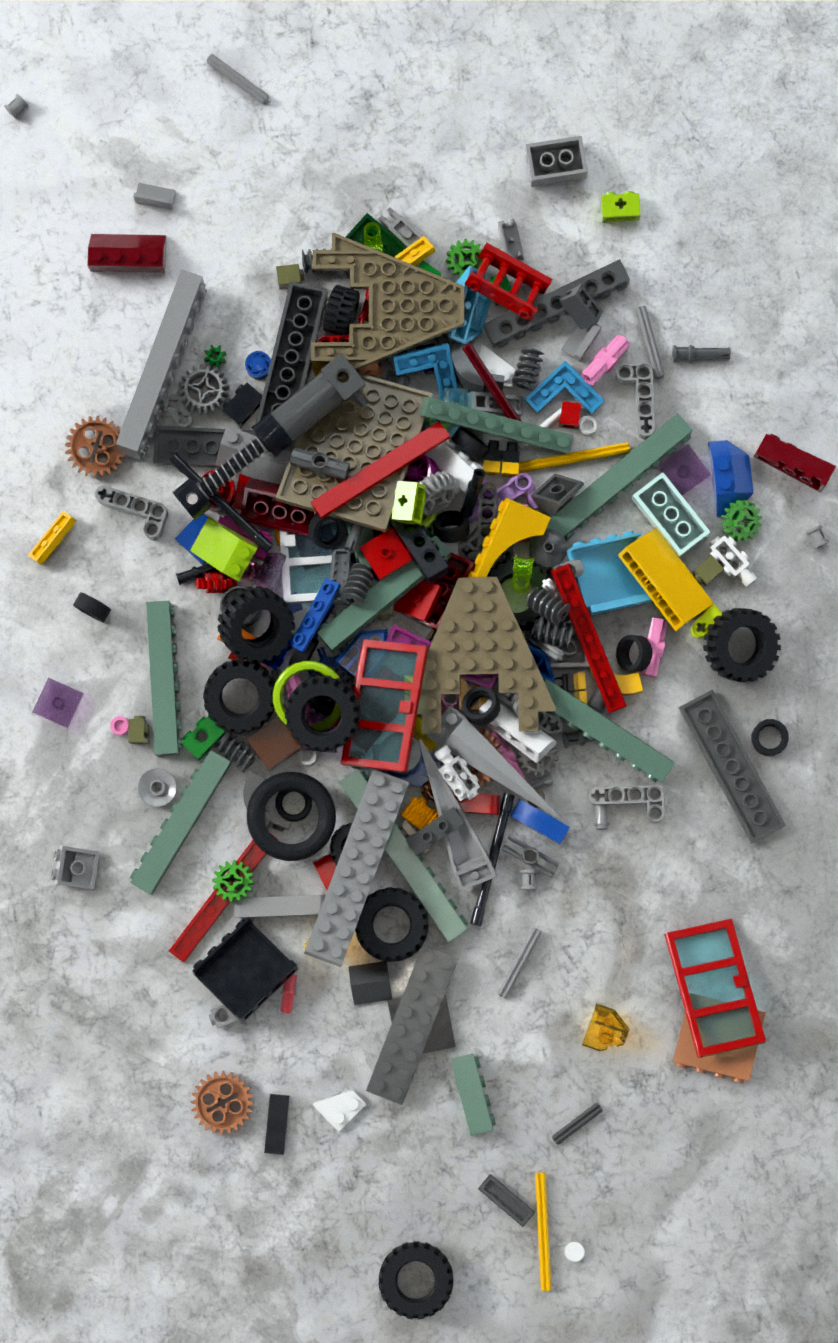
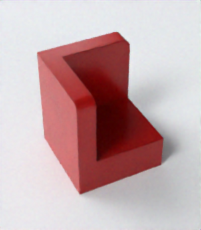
(570, 415)

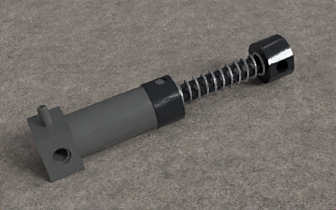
(280, 429)

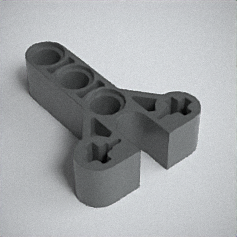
(477, 537)

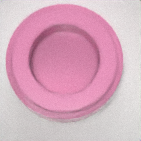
(120, 726)

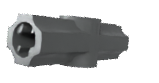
(331, 466)
(541, 863)

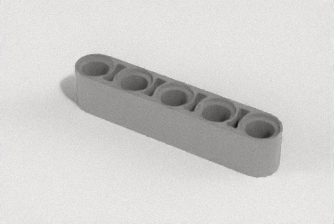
(278, 906)

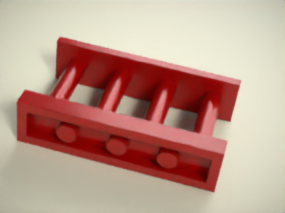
(515, 269)

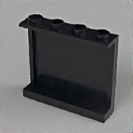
(244, 970)

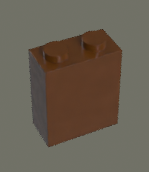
(274, 743)

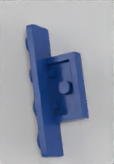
(316, 615)

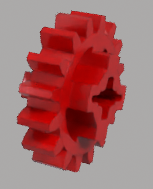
(215, 582)

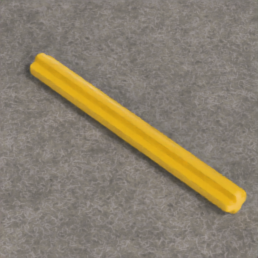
(574, 457)
(543, 1231)

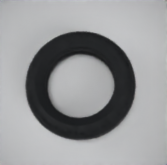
(266, 841)

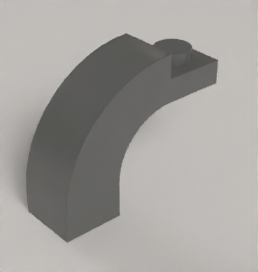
(466, 373)
(251, 783)

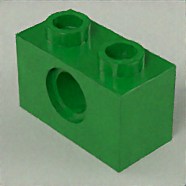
(199, 748)

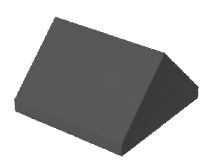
(556, 493)
(370, 982)

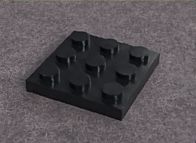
(441, 1035)

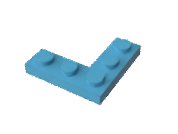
(435, 356)
(569, 379)

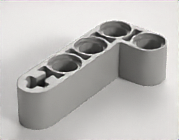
(641, 401)
(130, 507)
(627, 800)

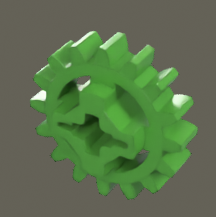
(461, 254)
(737, 513)
(233, 889)

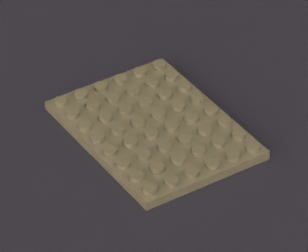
(360, 438)

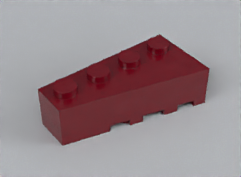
(795, 462)

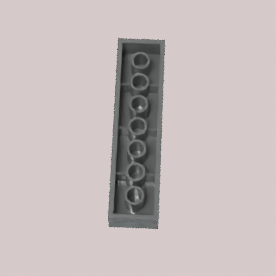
(292, 349)

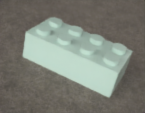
(670, 514)

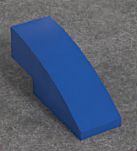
(539, 821)

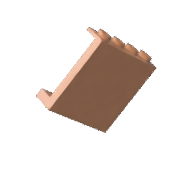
(732, 1063)

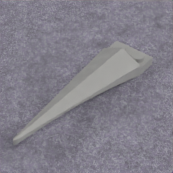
(472, 746)
(466, 852)

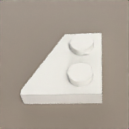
(497, 366)
(340, 1108)

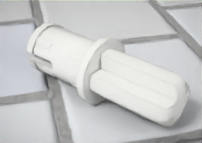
(551, 587)

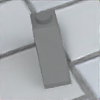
(486, 402)

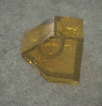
(605, 1029)

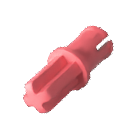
(288, 994)

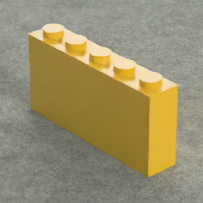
(665, 579)

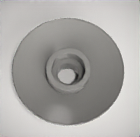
(147, 785)

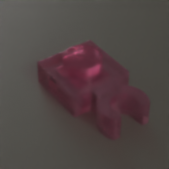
(252, 571)

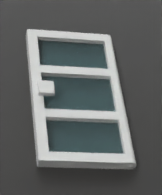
(306, 563)

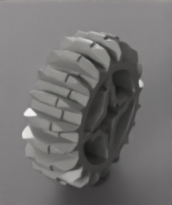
(196, 387)
(439, 492)

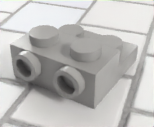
(75, 867)

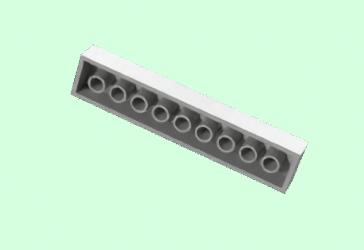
(161, 365)
(356, 868)

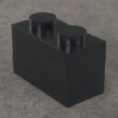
(242, 405)

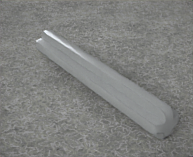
(238, 79)
(650, 342)
(519, 963)

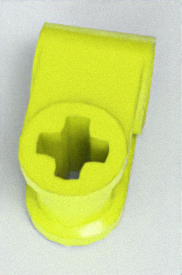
(704, 620)

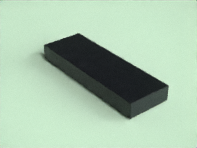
(276, 1124)

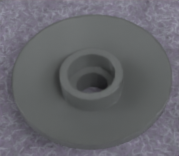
(555, 555)

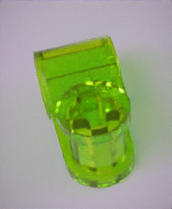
(375, 241)
(522, 571)

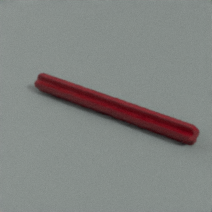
(490, 382)

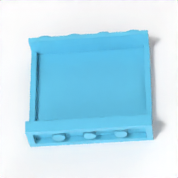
(606, 580)

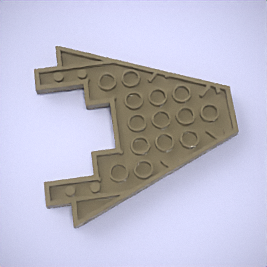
(404, 304)
(481, 638)

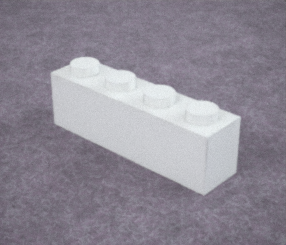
(455, 461)

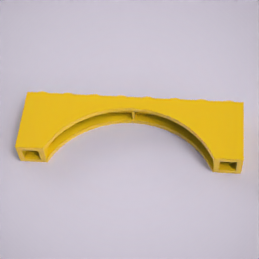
(511, 525)

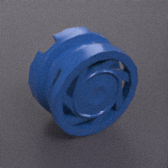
(257, 365)

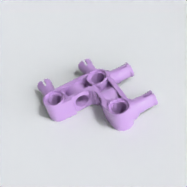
(511, 491)

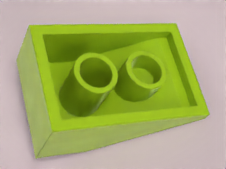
(224, 549)

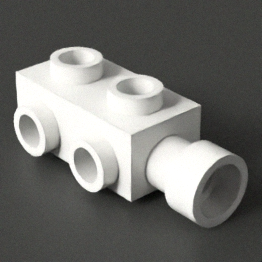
(732, 555)
(457, 774)

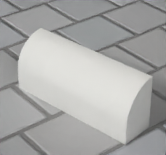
(506, 724)

